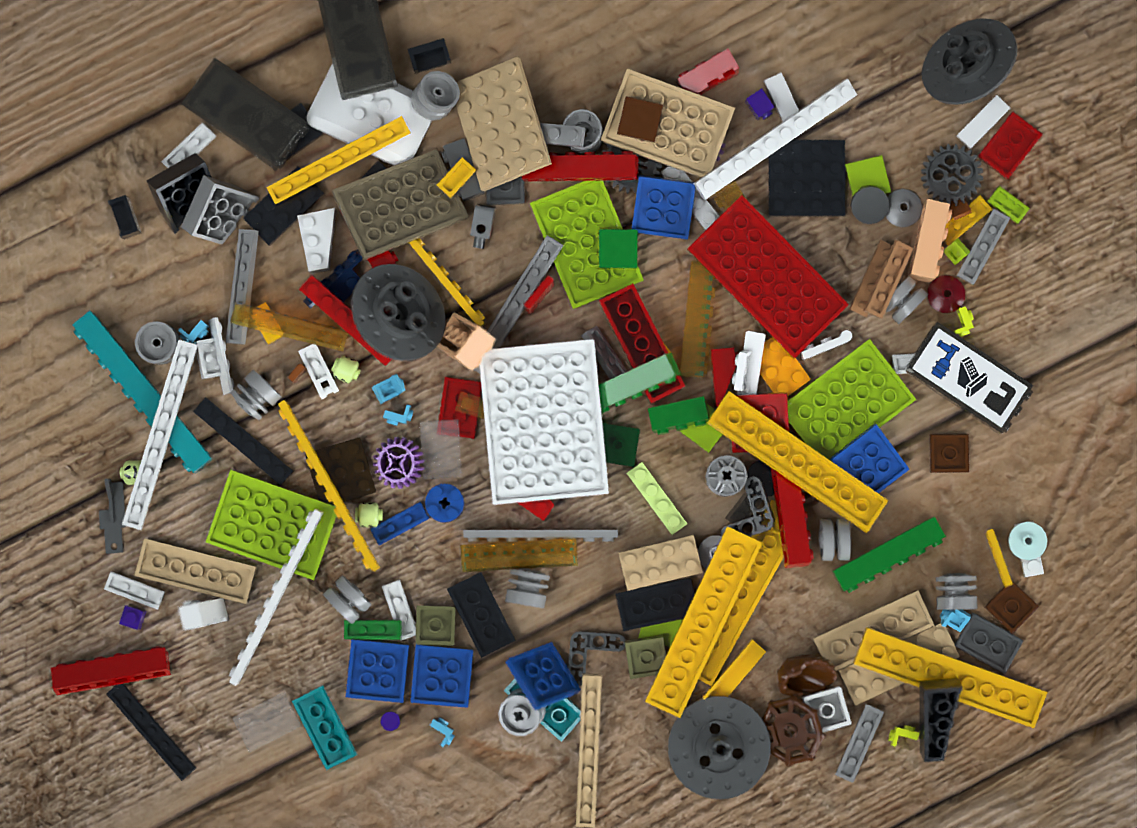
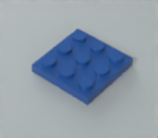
(663, 207)
(871, 459)
(377, 671)
(441, 676)
(543, 676)

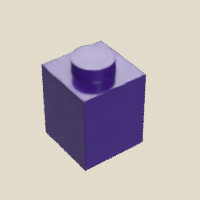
(760, 105)
(132, 617)

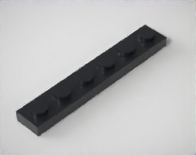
(243, 441)

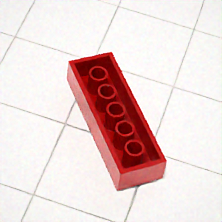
(637, 335)

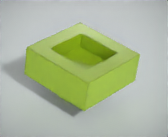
(956, 251)

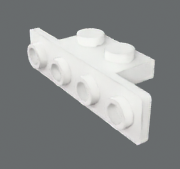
(212, 357)
(749, 364)

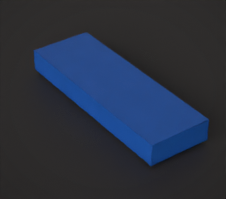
(399, 523)

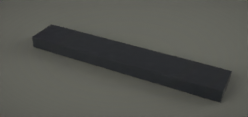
(151, 731)

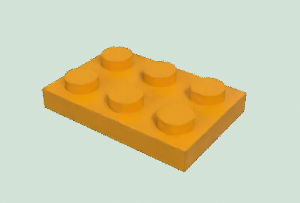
(780, 369)

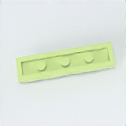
(656, 498)

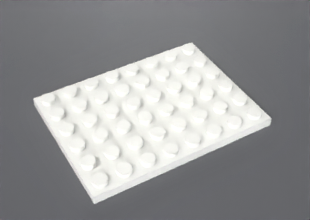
(543, 422)

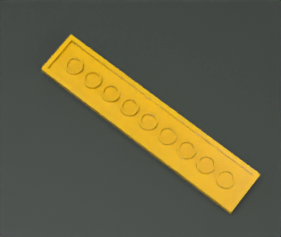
(797, 462)
(754, 586)
(703, 622)
(979, 686)

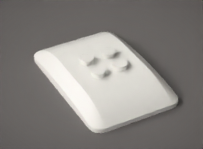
(363, 114)

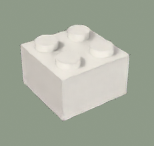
(830, 707)

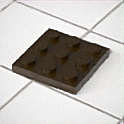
(347, 469)

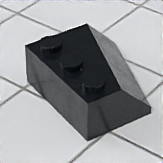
(176, 188)

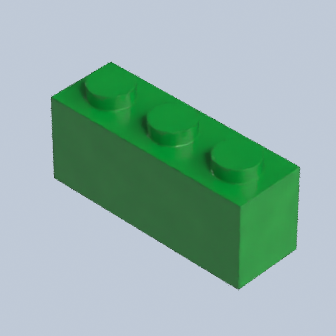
(679, 415)

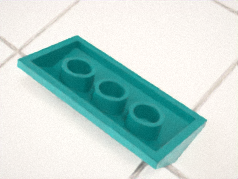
(559, 716)
(324, 727)

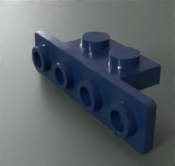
(342, 279)

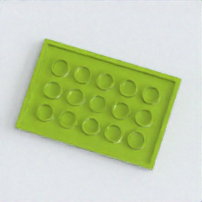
(574, 221)
(848, 401)
(265, 522)

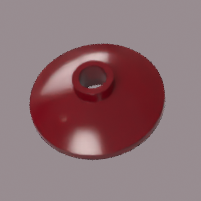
(936, 294)

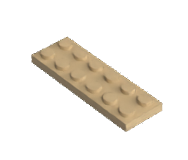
(195, 571)
(898, 619)
(866, 684)

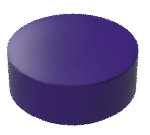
(390, 721)

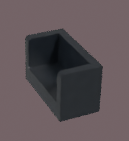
(429, 56)
(125, 217)

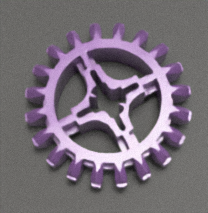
(393, 457)

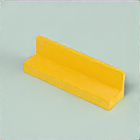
(736, 670)

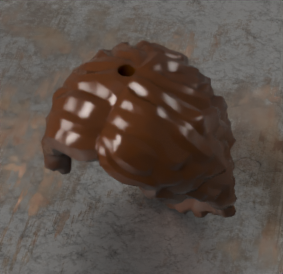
(805, 675)

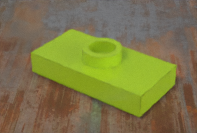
(1008, 204)

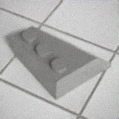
(216, 209)

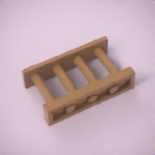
(881, 279)

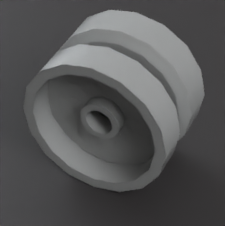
(435, 95)
(904, 300)
(146, 342)
(831, 540)
(350, 596)
(518, 715)

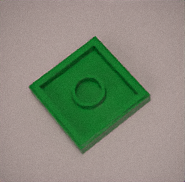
(618, 248)

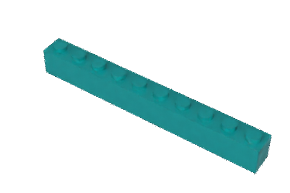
(139, 388)

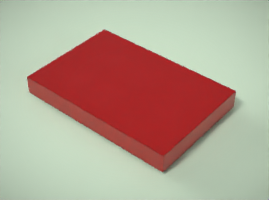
(1009, 145)
(539, 294)
(450, 397)

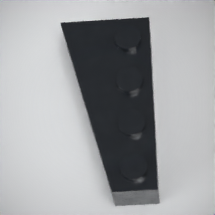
(936, 712)

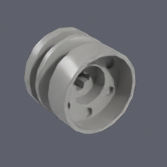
(593, 127)
(255, 395)
(726, 487)
(527, 588)
(956, 592)

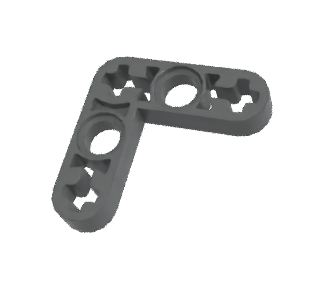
(756, 519)
(588, 644)

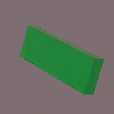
(373, 629)

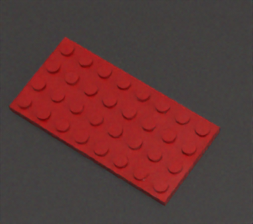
(767, 276)

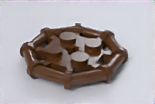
(801, 730)

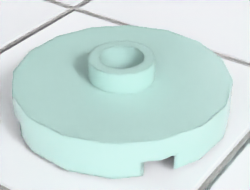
(1017, 541)

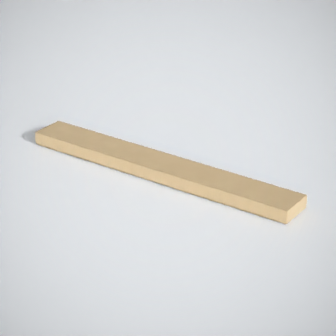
(588, 750)

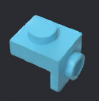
(199, 331)
(389, 388)
(394, 418)
(955, 618)
(442, 726)

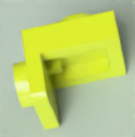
(965, 317)
(907, 731)

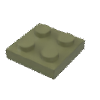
(435, 625)
(645, 656)

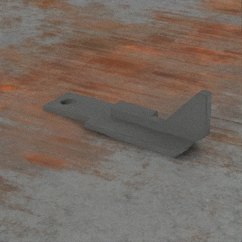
(112, 519)

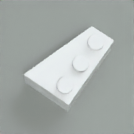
(317, 238)
(200, 614)

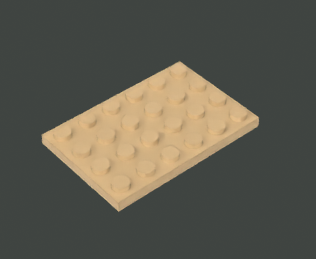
(501, 124)
(688, 128)

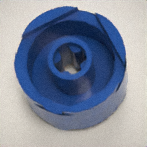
(438, 494)

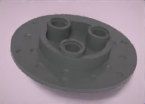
(969, 61)
(388, 315)
(739, 728)

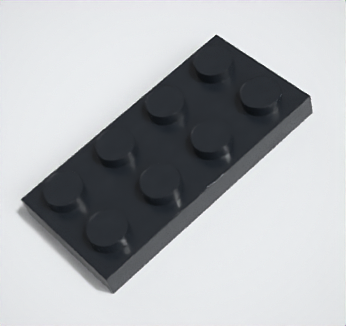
(275, 219)
(654, 604)
(481, 614)

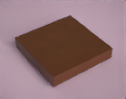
(640, 119)
(949, 453)
(1011, 607)

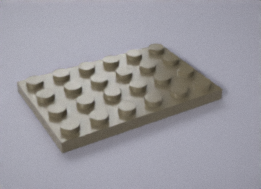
(398, 205)

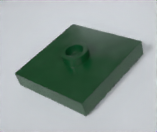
(620, 444)

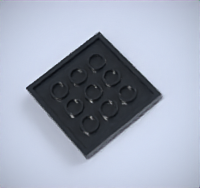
(807, 179)

